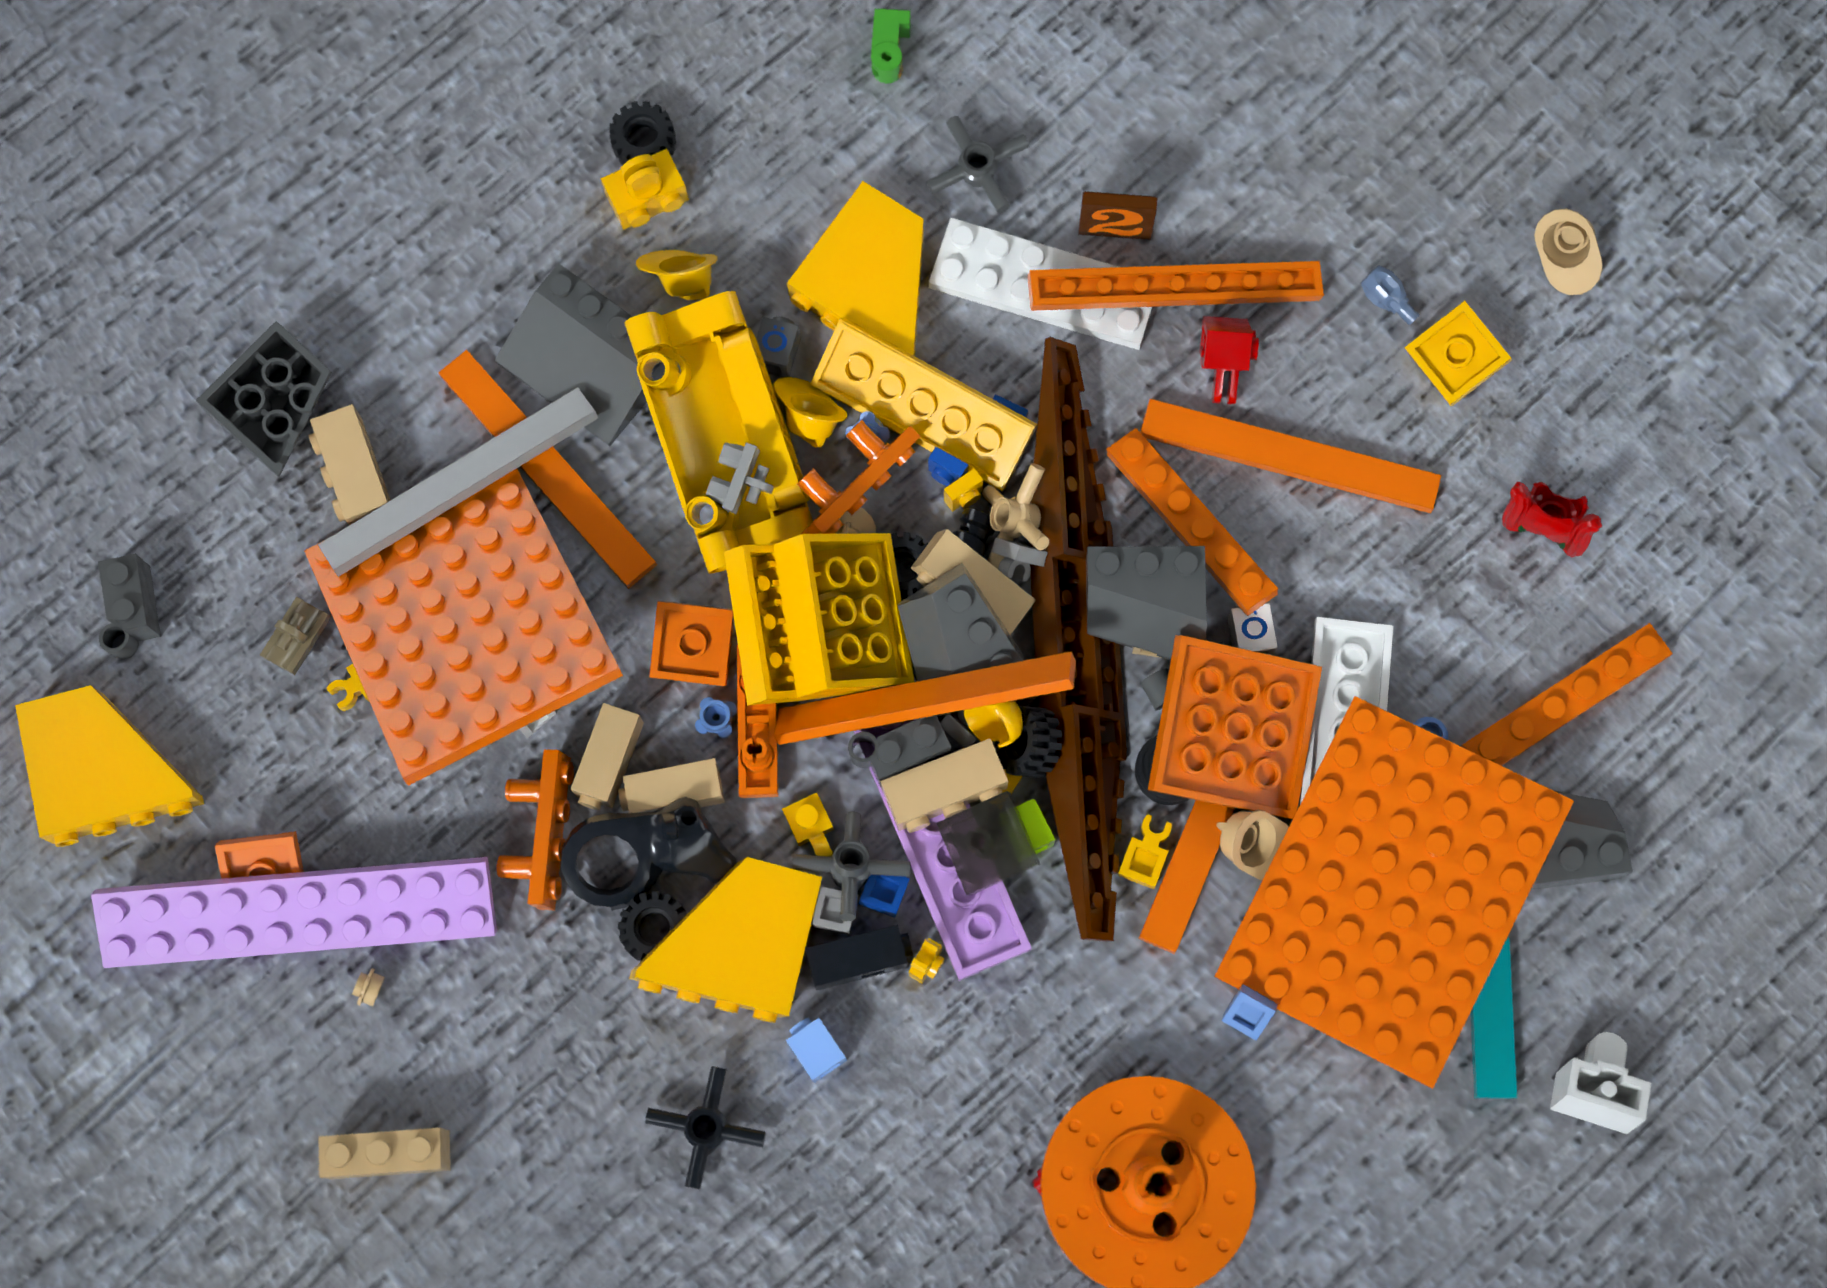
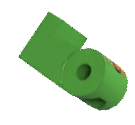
(886, 55)

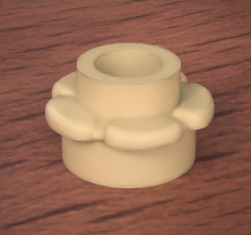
(368, 987)

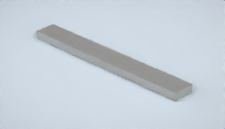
(457, 481)

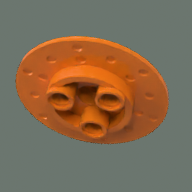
(1203, 1193)

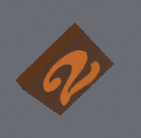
(1117, 215)

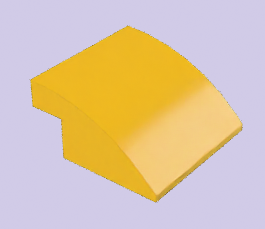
(818, 617)

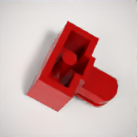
(1227, 346)

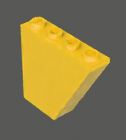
(866, 269)
(94, 768)
(738, 942)

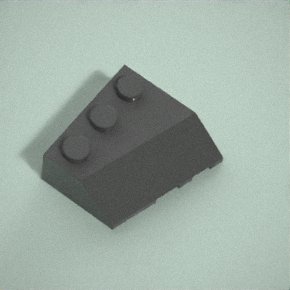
(268, 396)
(1146, 595)
(954, 628)
(1587, 847)

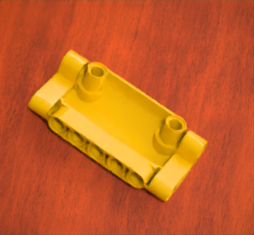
(717, 401)

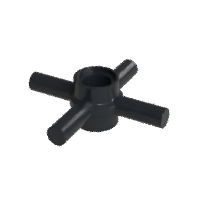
(688, 1123)

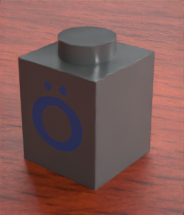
(778, 344)

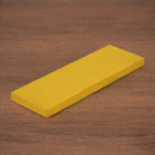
(909, 392)

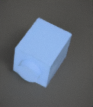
(815, 1048)

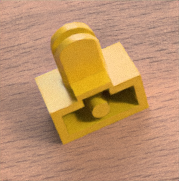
(645, 188)

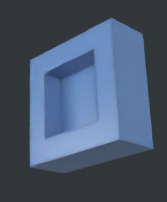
(1249, 1012)

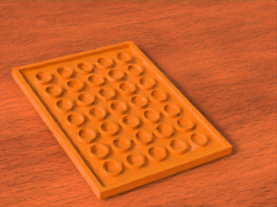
(466, 628)
(1394, 890)

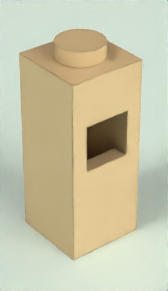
(606, 757)
(661, 787)

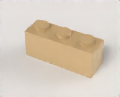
(349, 463)
(948, 551)
(944, 786)
(384, 1153)

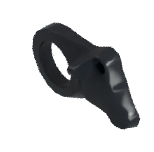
(664, 840)

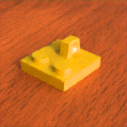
(1458, 353)

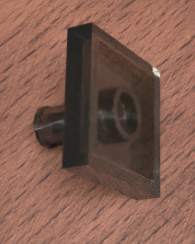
(988, 843)

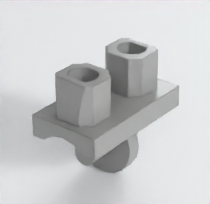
(743, 460)

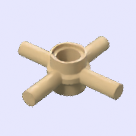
(1017, 515)

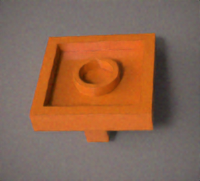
(692, 643)
(259, 855)

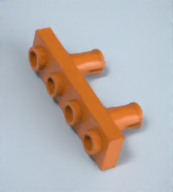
(880, 459)
(756, 745)
(552, 813)

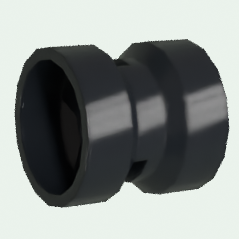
(975, 529)

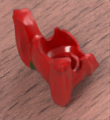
(1552, 516)

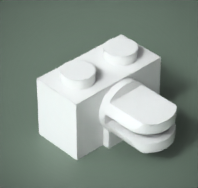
(1601, 1088)

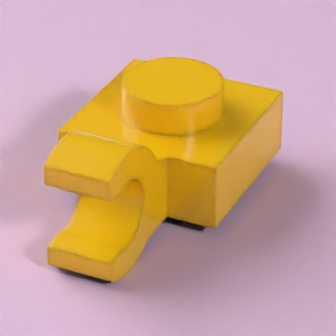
(810, 823)

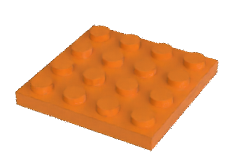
(1234, 727)

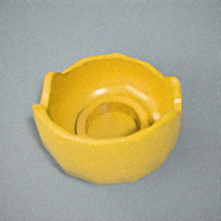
(997, 721)

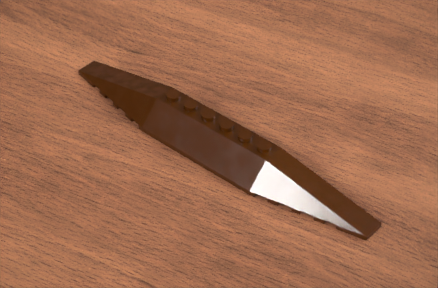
(1091, 715)

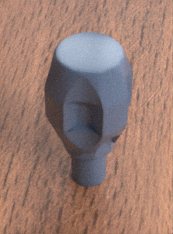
(1387, 292)

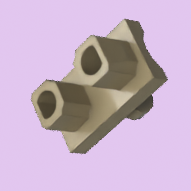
(295, 636)

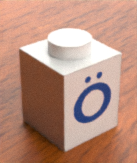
(1253, 631)

